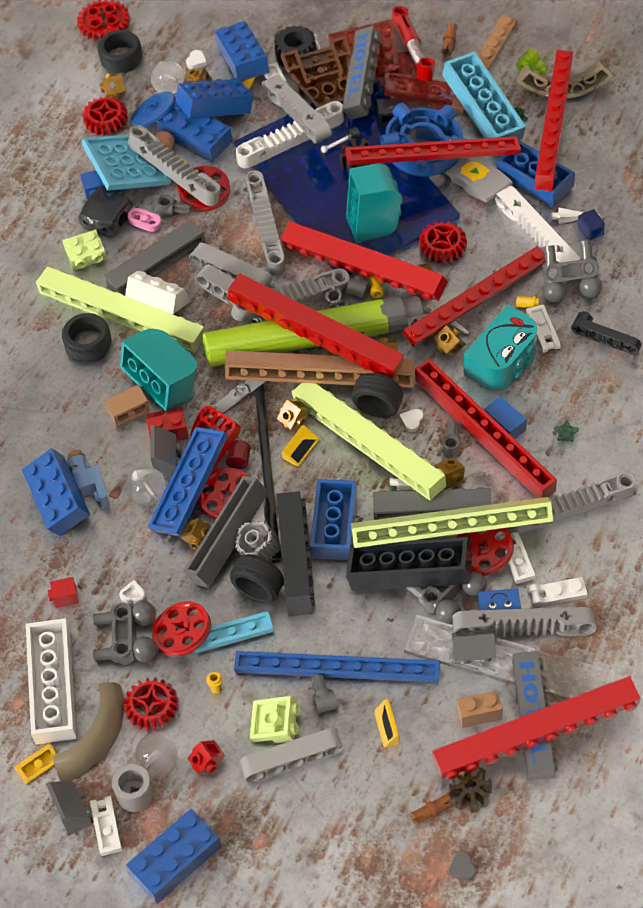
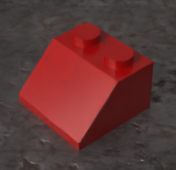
(171, 421)

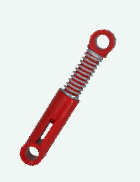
(412, 42)

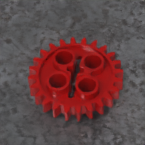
(91, 23)

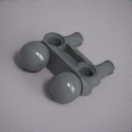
(590, 284)
(445, 606)
(124, 633)

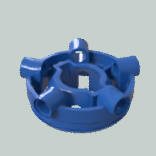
(430, 126)

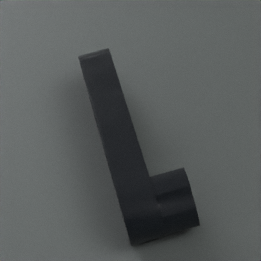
(585, 327)

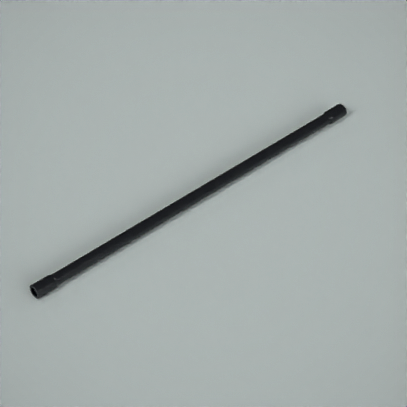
(266, 462)

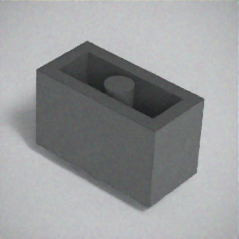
(473, 646)

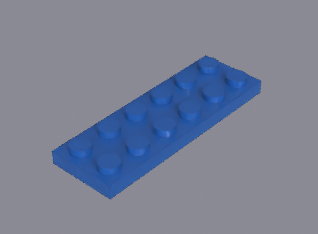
(187, 481)

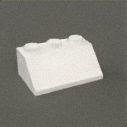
(156, 292)

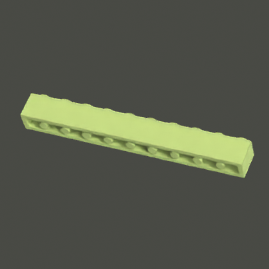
(118, 307)
(371, 440)
(451, 522)

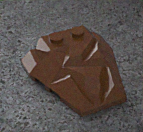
(321, 72)

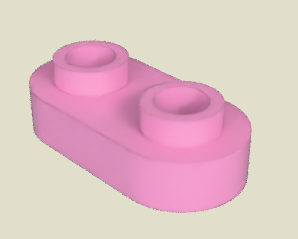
(146, 219)

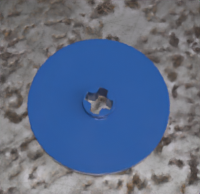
(153, 109)

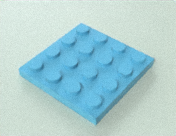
(120, 165)

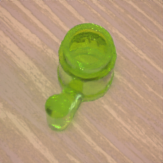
(531, 58)

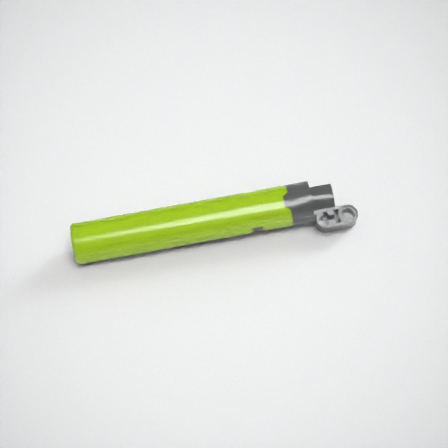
(368, 318)

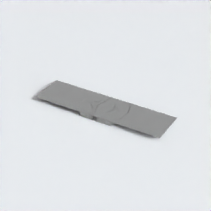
(237, 394)

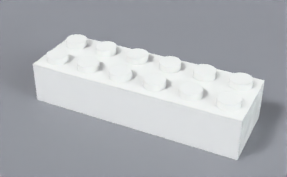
(50, 681)

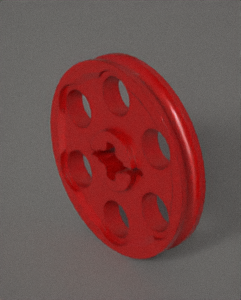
(223, 182)
(220, 490)
(489, 554)
(182, 621)

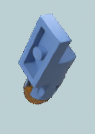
(87, 477)

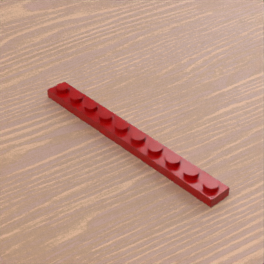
(432, 150)
(474, 296)

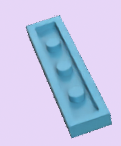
(237, 631)

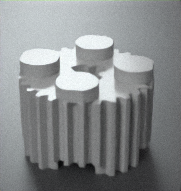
(257, 539)

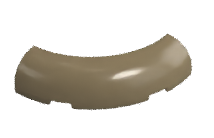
(579, 83)
(99, 738)

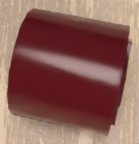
(238, 454)

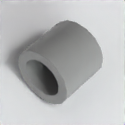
(131, 778)

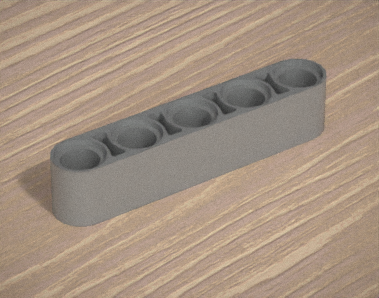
(230, 265)
(217, 283)
(291, 755)

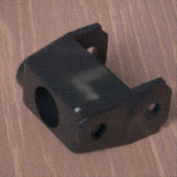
(105, 212)

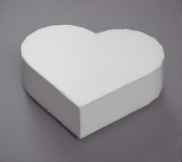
(196, 60)
(412, 420)
(132, 593)

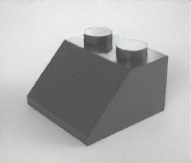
(164, 450)
(69, 805)

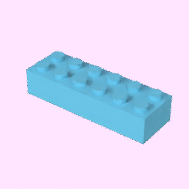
(482, 97)

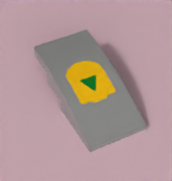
(478, 178)

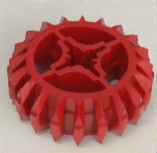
(105, 115)
(443, 238)
(164, 708)

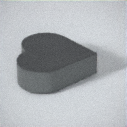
(462, 867)

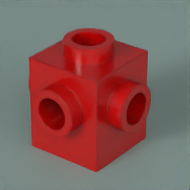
(206, 757)

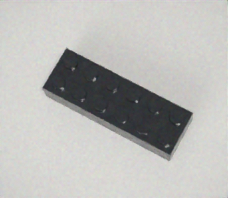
(295, 553)
(410, 564)

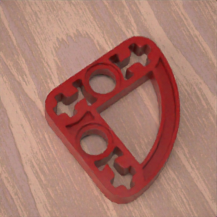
(227, 423)

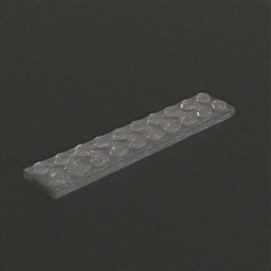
(563, 675)

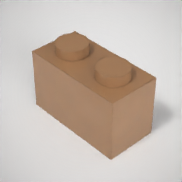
(127, 405)
(479, 709)

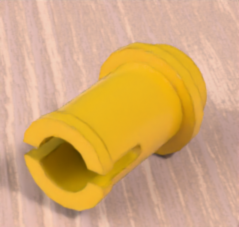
(376, 288)
(527, 302)
(215, 680)

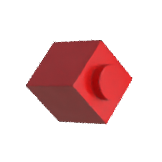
(63, 592)

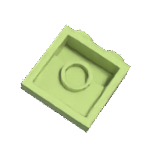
(84, 250)
(274, 720)

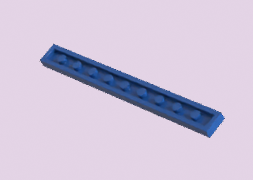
(337, 666)

